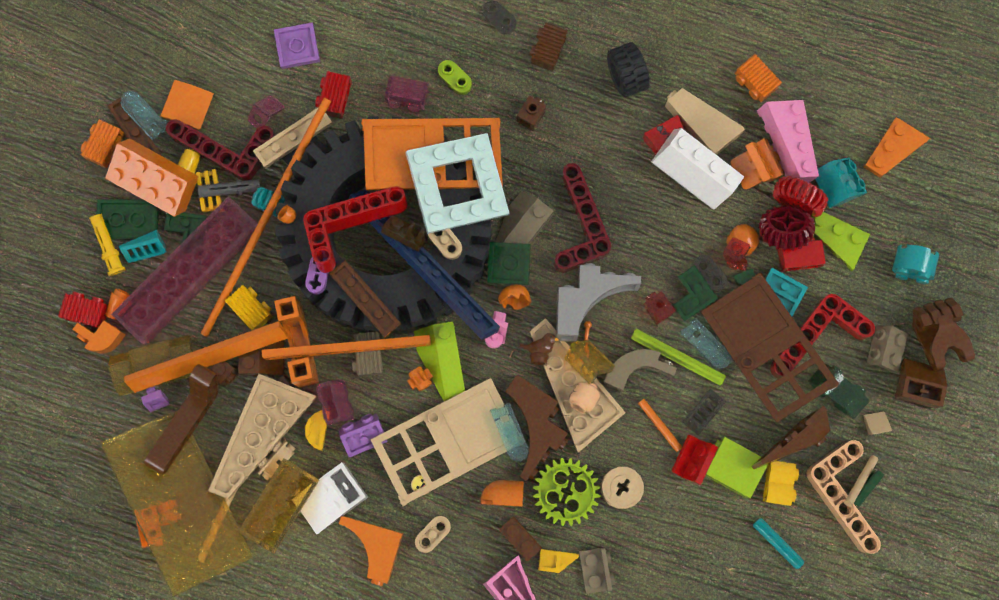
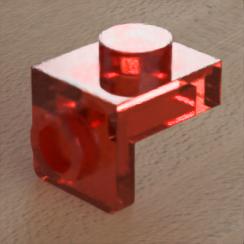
(735, 254)

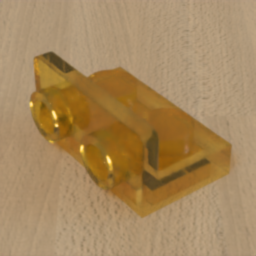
(588, 360)

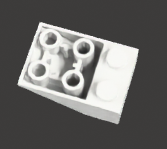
(332, 498)

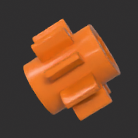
(420, 378)

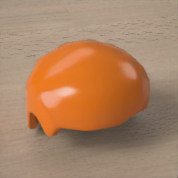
(746, 234)
(515, 296)

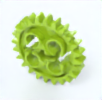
(584, 499)

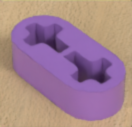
(311, 276)

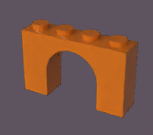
(292, 317)

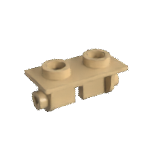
(269, 463)

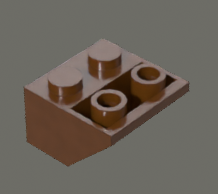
(921, 384)

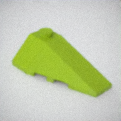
(442, 359)

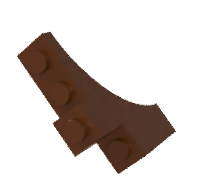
(543, 434)

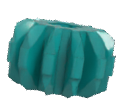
(262, 197)

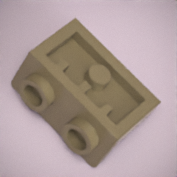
(596, 570)

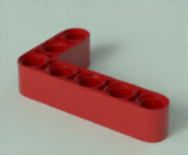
(348, 219)
(815, 330)

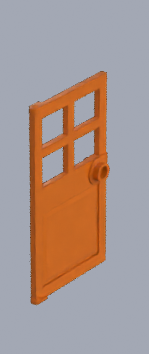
(390, 139)

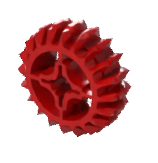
(800, 194)

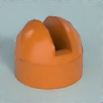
(287, 214)

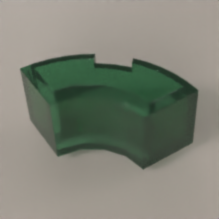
(848, 397)

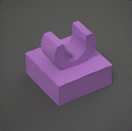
(155, 399)

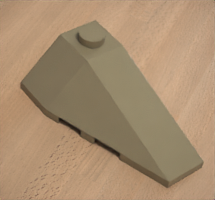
(525, 221)

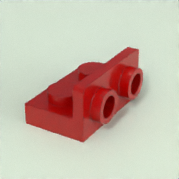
(694, 459)

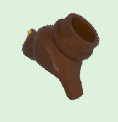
(540, 349)

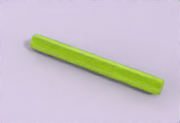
(678, 357)

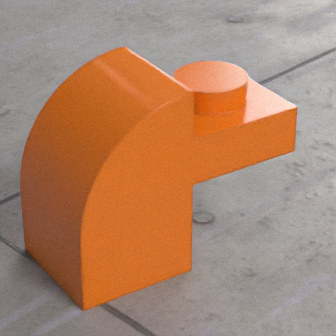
(103, 340)

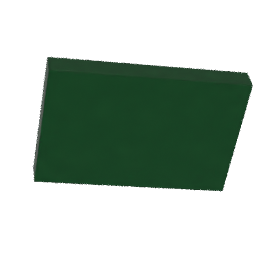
(128, 217)

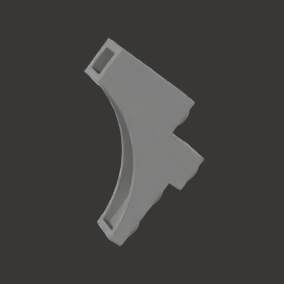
(592, 288)

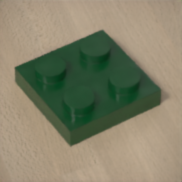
(509, 263)

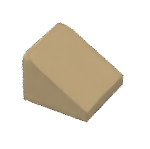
(877, 423)

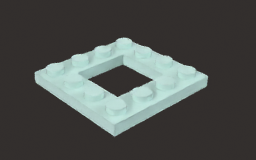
(473, 148)

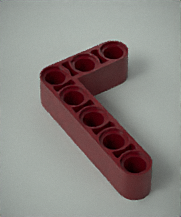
(221, 152)
(585, 220)

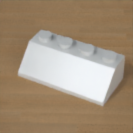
(697, 168)

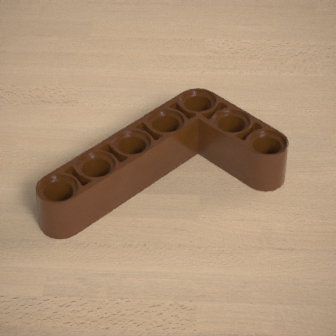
(202, 394)

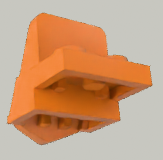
(758, 164)

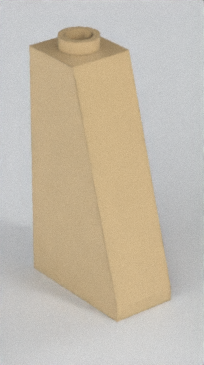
(703, 121)

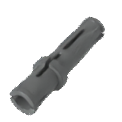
(228, 188)

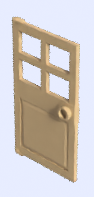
(461, 431)

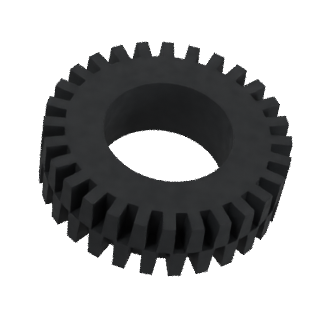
(331, 178)

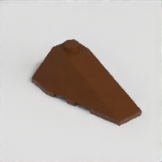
(802, 436)

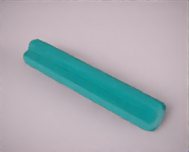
(778, 543)

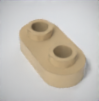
(445, 241)
(433, 534)

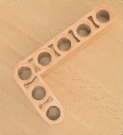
(840, 495)

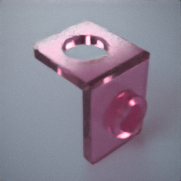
(265, 109)

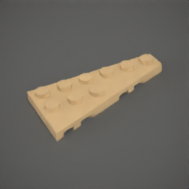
(563, 379)
(263, 423)

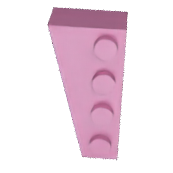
(791, 137)

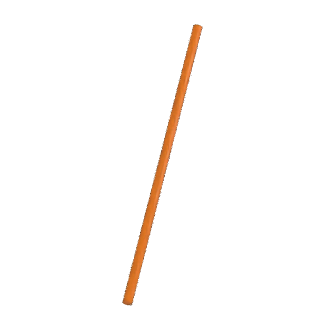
(264, 219)

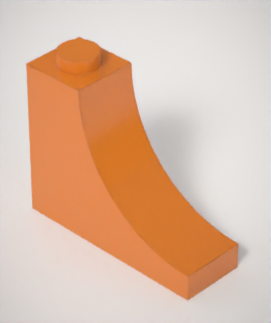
(380, 545)

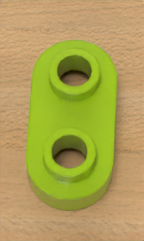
(454, 76)

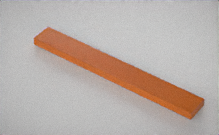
(346, 347)
(206, 356)

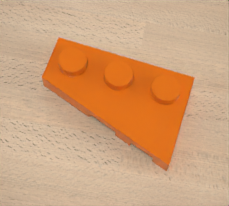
(894, 147)

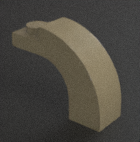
(637, 360)

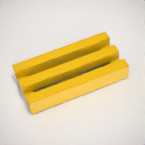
(206, 174)

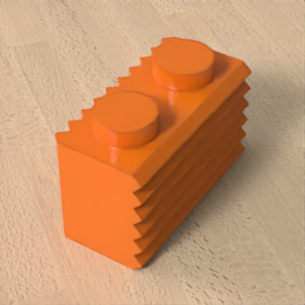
(757, 78)
(101, 143)

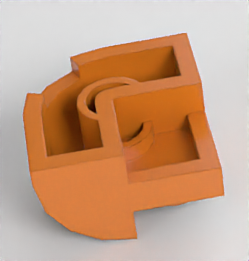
(503, 493)

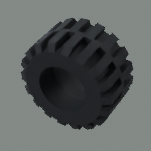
(628, 69)

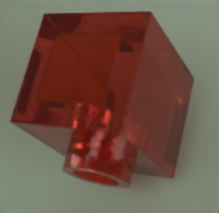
(658, 307)

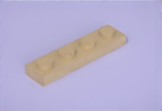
(288, 139)

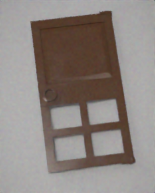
(758, 329)

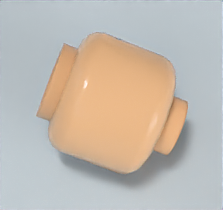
(584, 397)

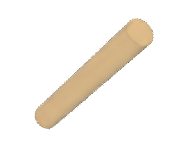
(861, 481)

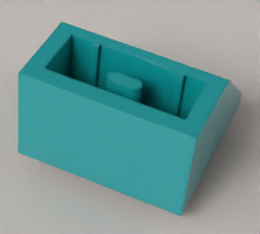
(840, 181)

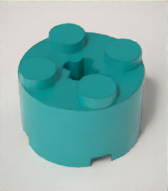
(915, 263)

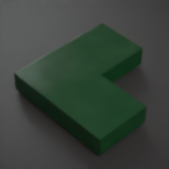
(183, 223)
(699, 294)

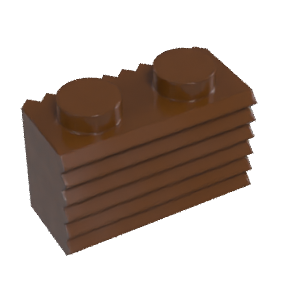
(548, 47)
(520, 538)

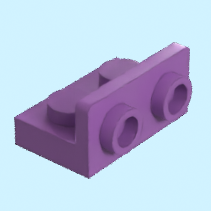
(357, 435)

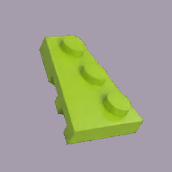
(841, 238)

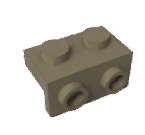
(887, 347)

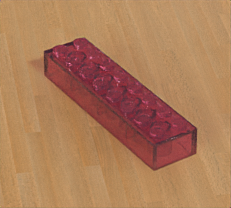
(186, 271)

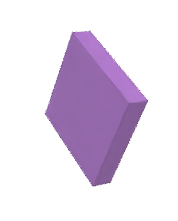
(296, 45)

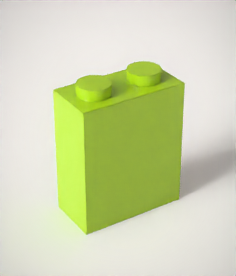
(733, 468)

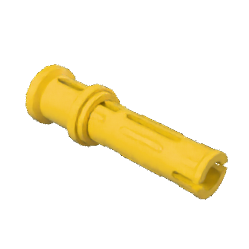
(109, 254)

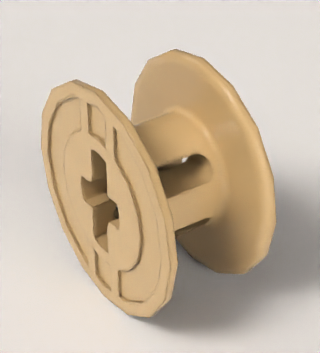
(634, 487)

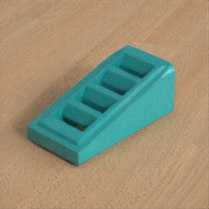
(152, 237)

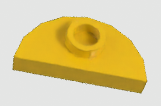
(316, 430)

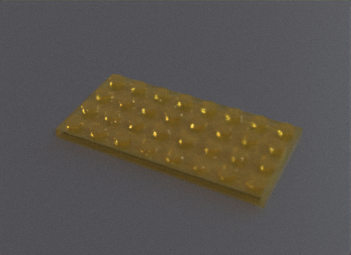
(180, 519)

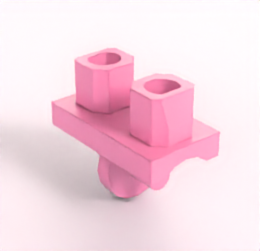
(499, 338)

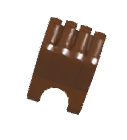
(938, 332)

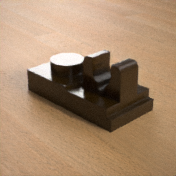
(405, 233)

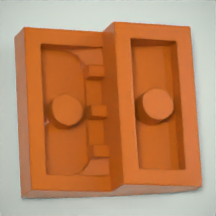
(187, 104)

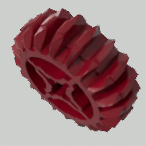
(786, 227)

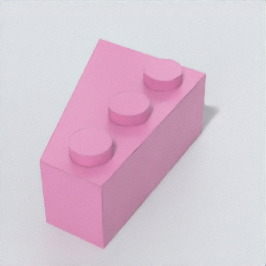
(510, 583)

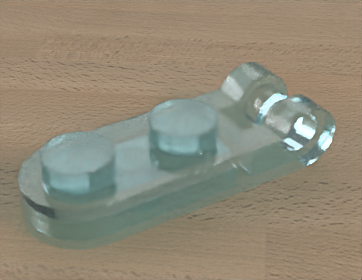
(143, 114)
(707, 344)
(510, 433)

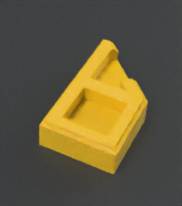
(555, 560)

